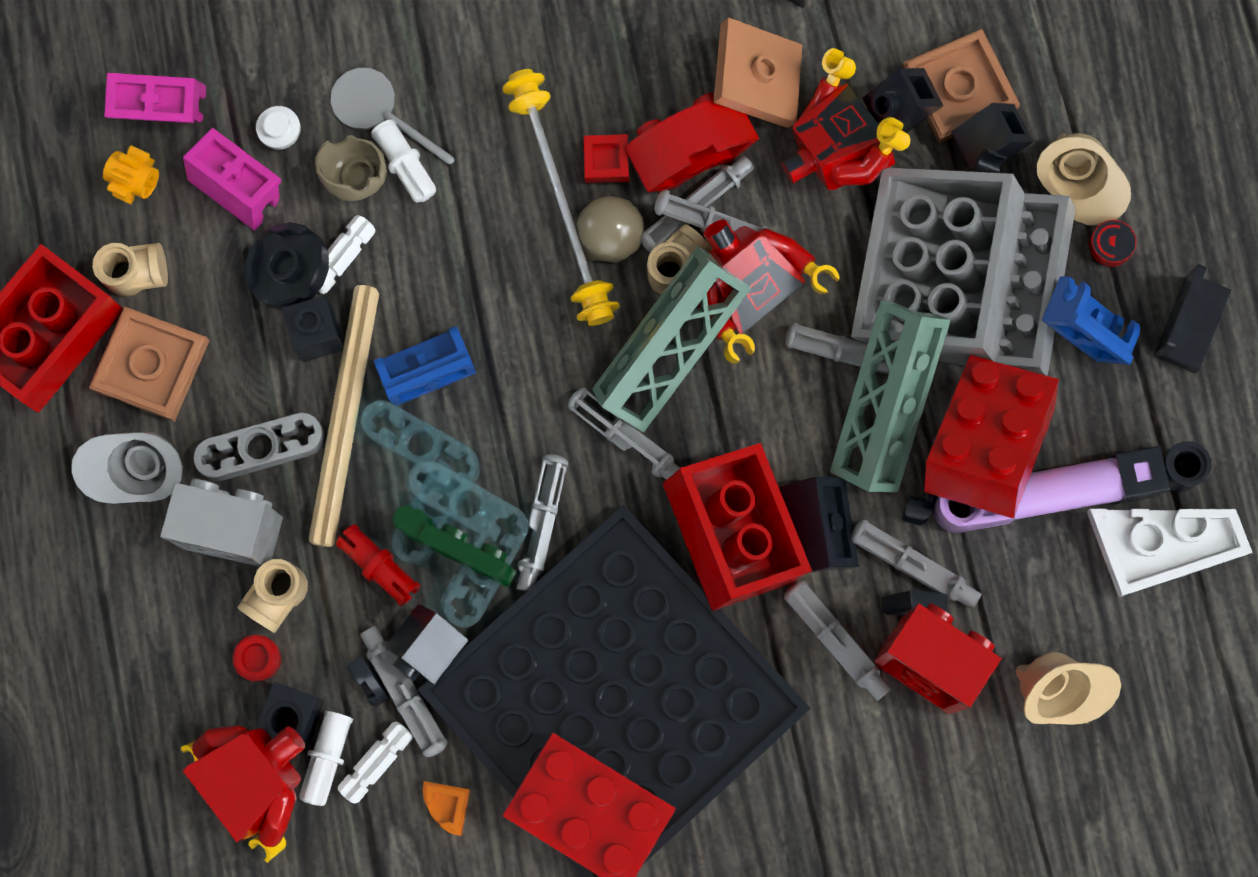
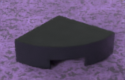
(905, 601)
(364, 674)

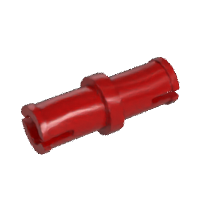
(377, 565)

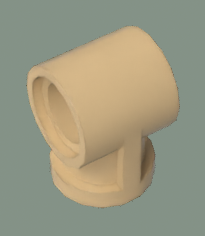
(676, 250)
(145, 270)
(260, 601)

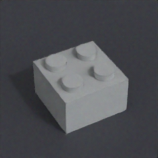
(221, 524)

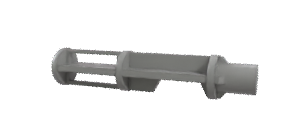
(726, 178)
(694, 213)
(829, 346)
(625, 435)
(541, 520)
(914, 564)
(836, 639)
(404, 695)

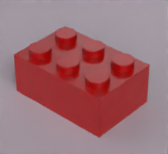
(48, 326)
(991, 436)
(736, 526)
(938, 658)
(588, 811)

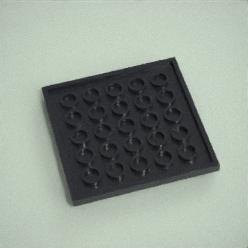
(624, 667)

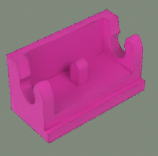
(153, 98)
(232, 178)

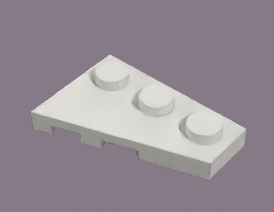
(1162, 545)

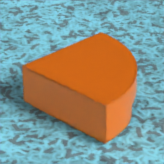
(447, 805)

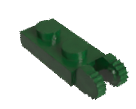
(452, 544)

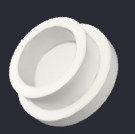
(278, 127)

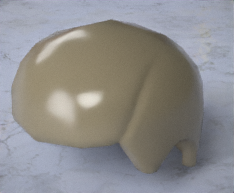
(351, 168)
(609, 229)

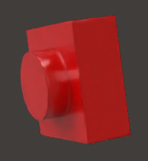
(606, 158)

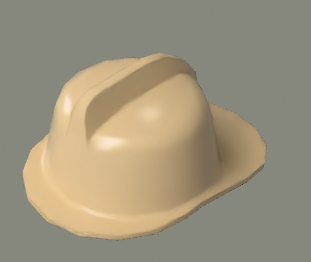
(1087, 174)
(1065, 690)

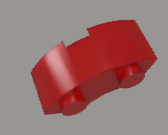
(689, 143)

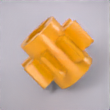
(130, 174)

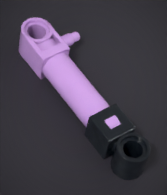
(1119, 479)

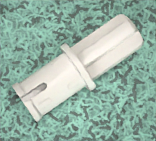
(403, 161)
(325, 758)

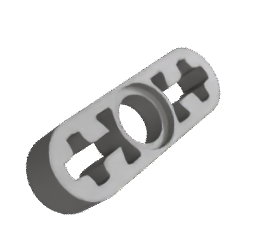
(230, 466)

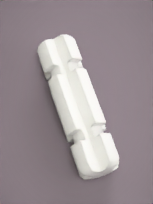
(346, 248)
(375, 762)

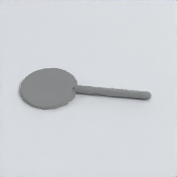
(366, 99)

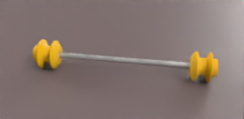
(528, 100)

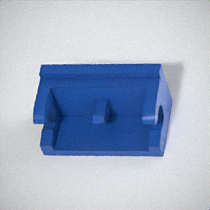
(1089, 323)
(425, 367)

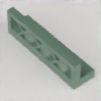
(658, 329)
(896, 403)

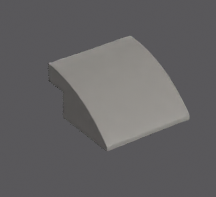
(970, 254)

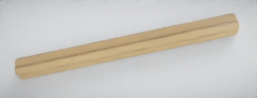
(343, 416)

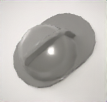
(127, 467)

